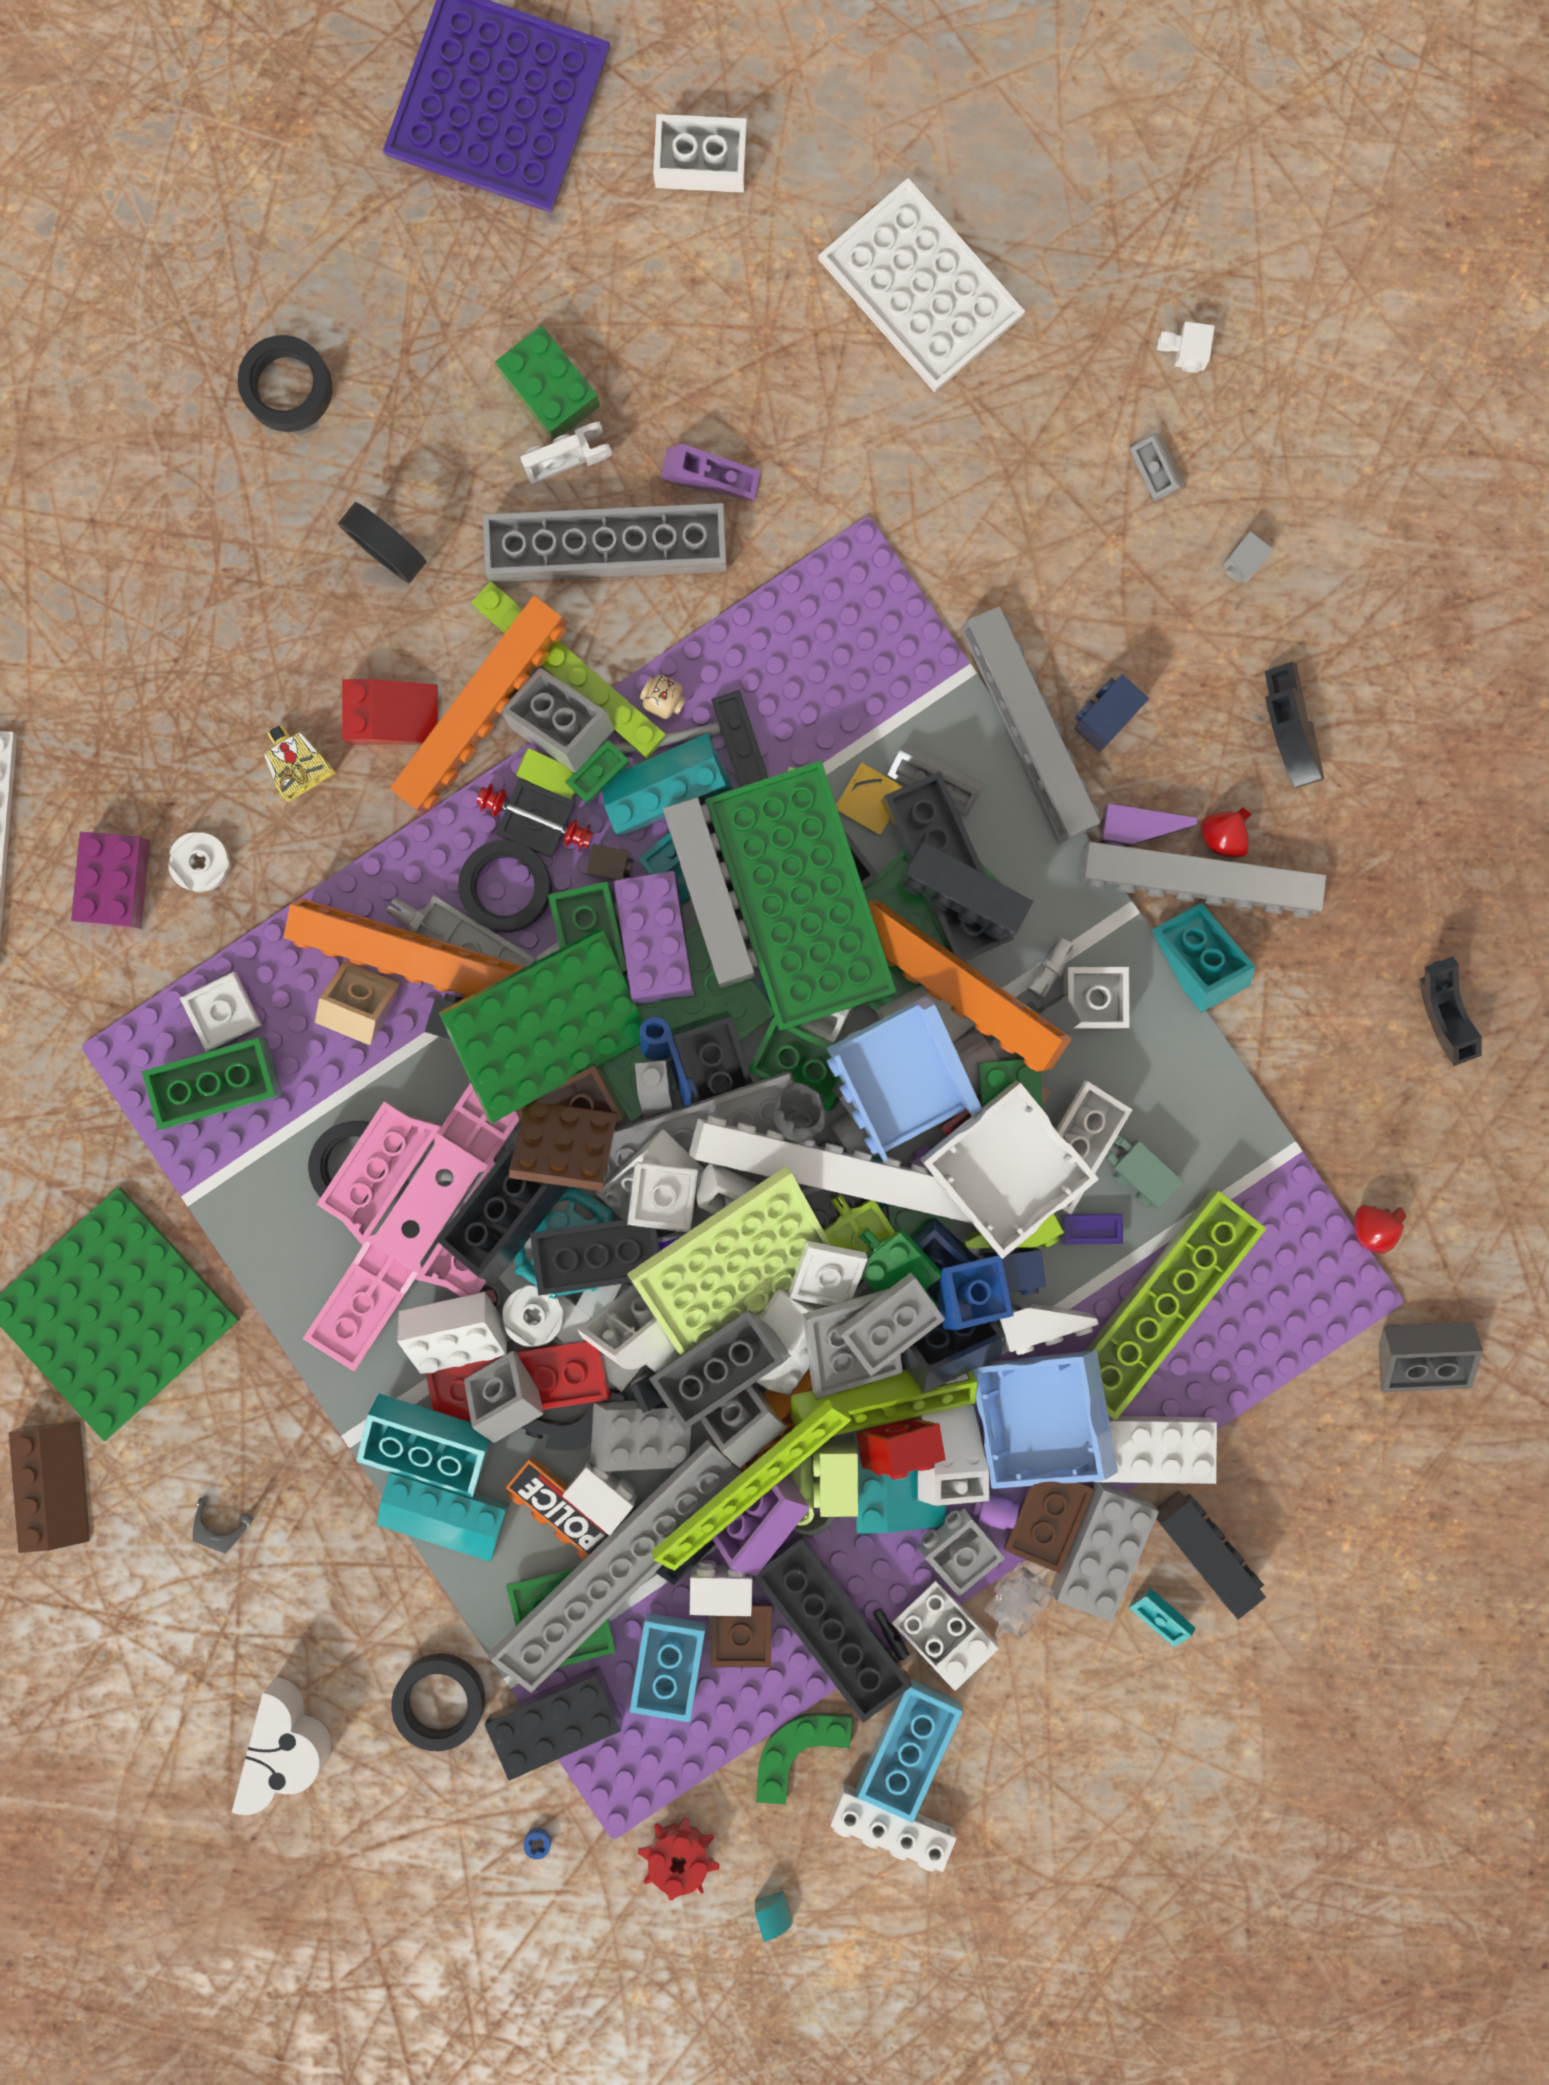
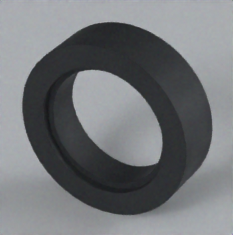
(264, 353)
(382, 542)
(468, 885)
(322, 1149)
(415, 1731)

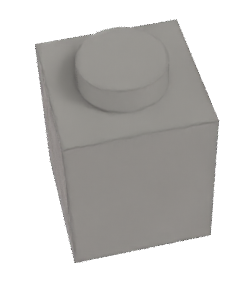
(1247, 558)

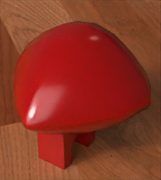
(1226, 833)
(1378, 1228)

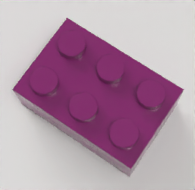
(110, 880)

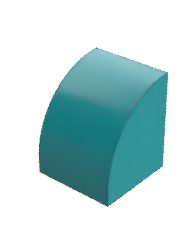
(773, 1915)

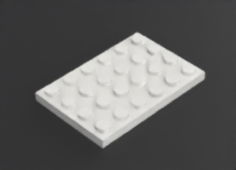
(921, 285)

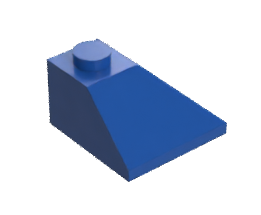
(974, 1293)

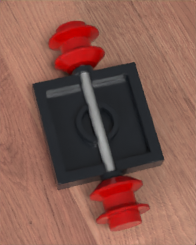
(535, 817)

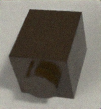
(609, 863)

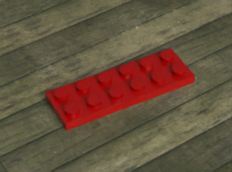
(562, 1372)

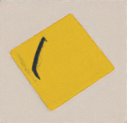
(863, 798)

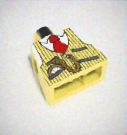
(295, 763)

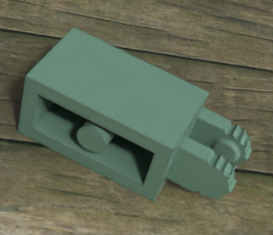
(1144, 1173)

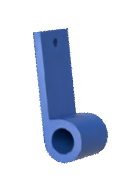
(658, 1044)

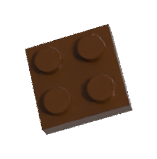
(742, 1639)

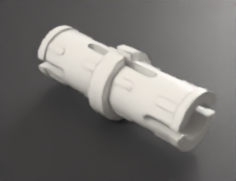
(1052, 968)

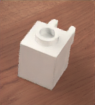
(1192, 345)

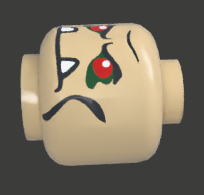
(662, 696)

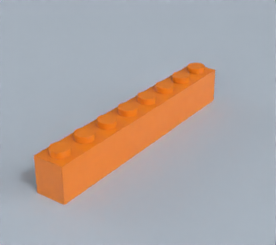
(479, 705)
(393, 949)
(968, 991)

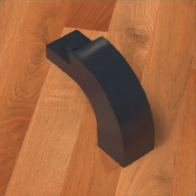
(1447, 1013)
(568, 1435)

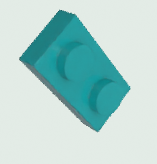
(1162, 1617)

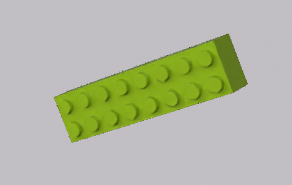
(1171, 1296)

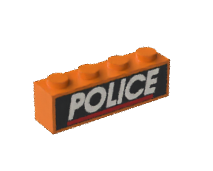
(543, 1494)

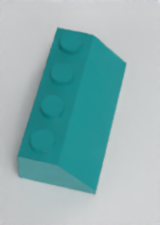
(678, 775)
(442, 1516)

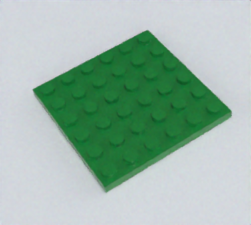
(113, 1314)

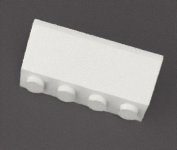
(1092, 1126)

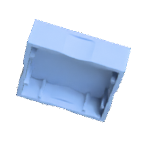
(1045, 1420)

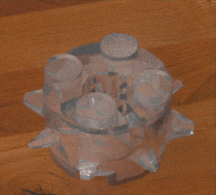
(1019, 1601)

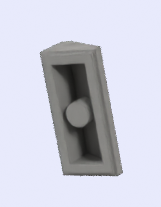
(1157, 466)

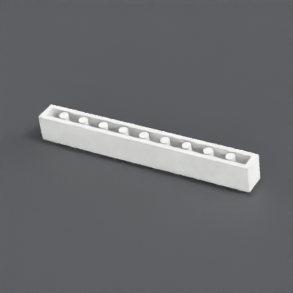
(822, 1167)

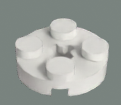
(198, 879)
(536, 1332)

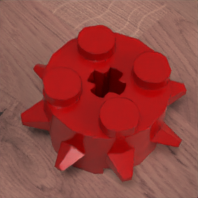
(684, 1842)

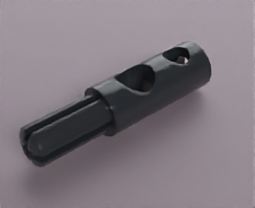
(891, 1635)

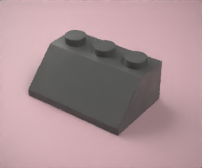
(1429, 1356)

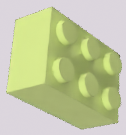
(837, 1483)

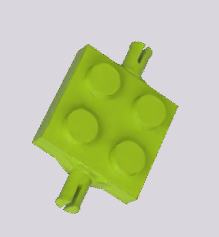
(853, 1221)

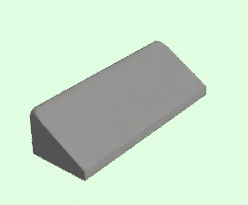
(914, 765)

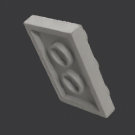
(890, 1324)

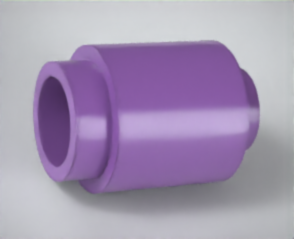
(996, 1512)

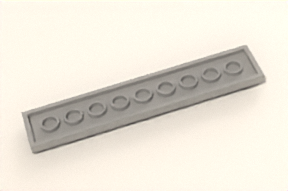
(610, 1571)

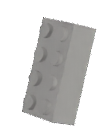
(1105, 1551)

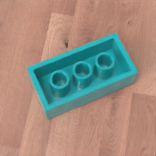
(423, 1445)

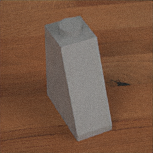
(654, 1088)

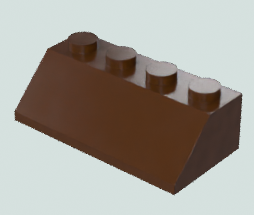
(49, 1486)

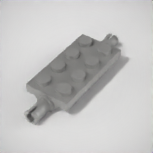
(450, 925)

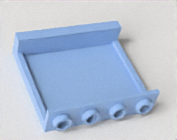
(902, 1076)

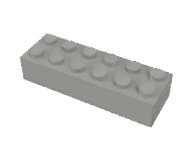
(708, 890)

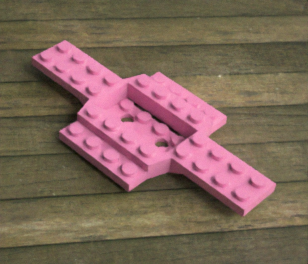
(390, 1259)

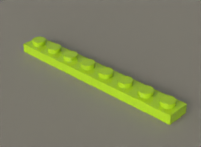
(576, 674)
(751, 1485)

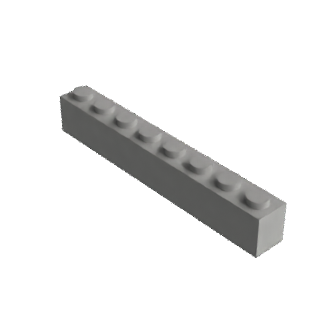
(1030, 724)
(1202, 878)

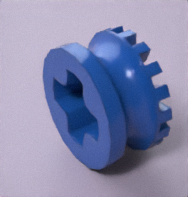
(540, 1852)

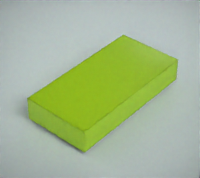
(545, 773)

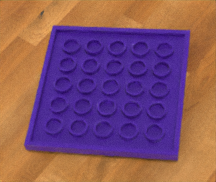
(497, 100)

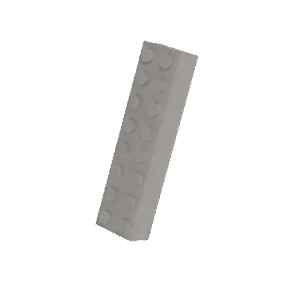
(604, 542)

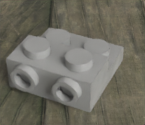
(960, 1551)

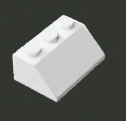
(786, 1319)

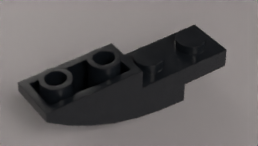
(1291, 725)

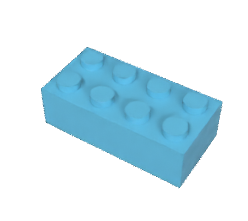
(909, 1750)

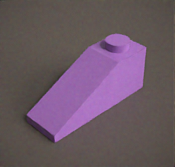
(709, 472)
(1133, 826)

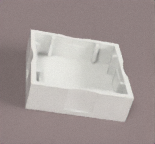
(1009, 1169)

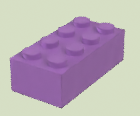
(654, 938)

